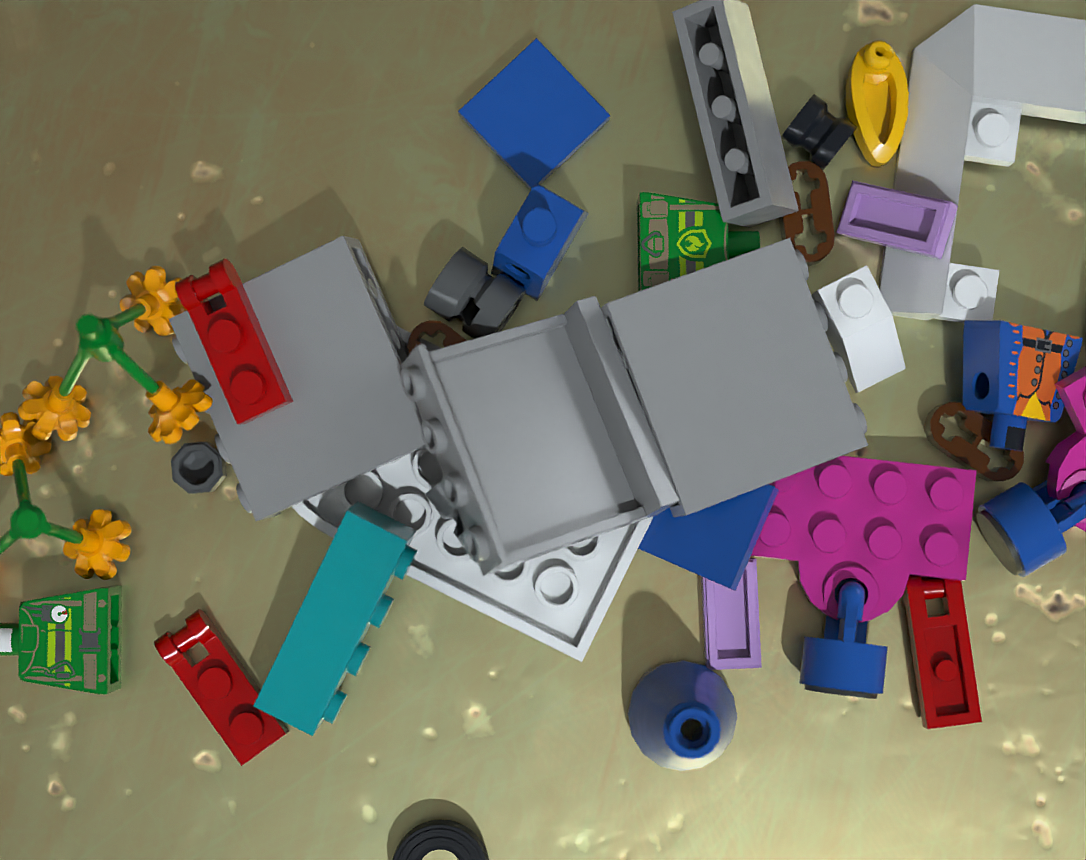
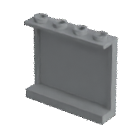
(538, 436)

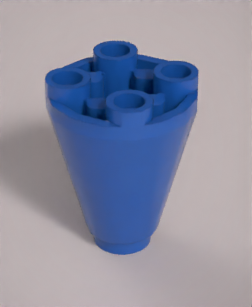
(670, 697)

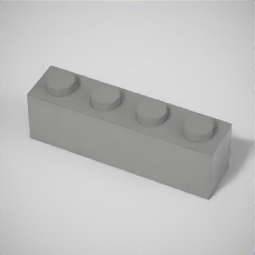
(735, 112)

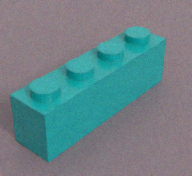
(335, 618)

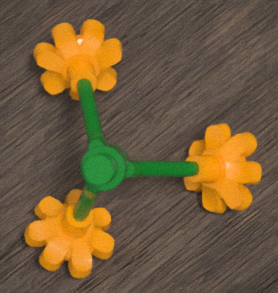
(60, 400)
(90, 542)

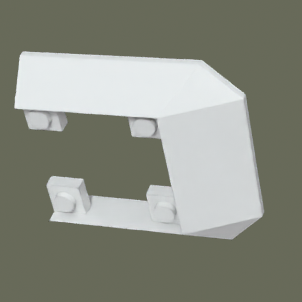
(967, 105)

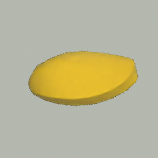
(877, 101)

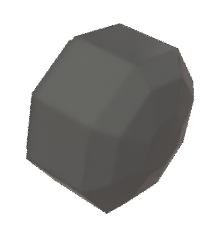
(198, 467)

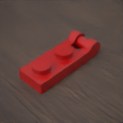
(234, 343)
(941, 653)
(220, 687)

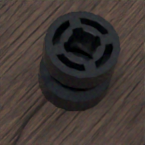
(818, 131)

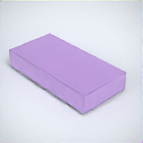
(897, 219)
(732, 622)

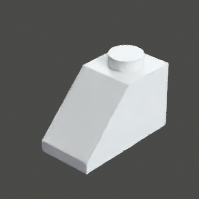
(861, 328)

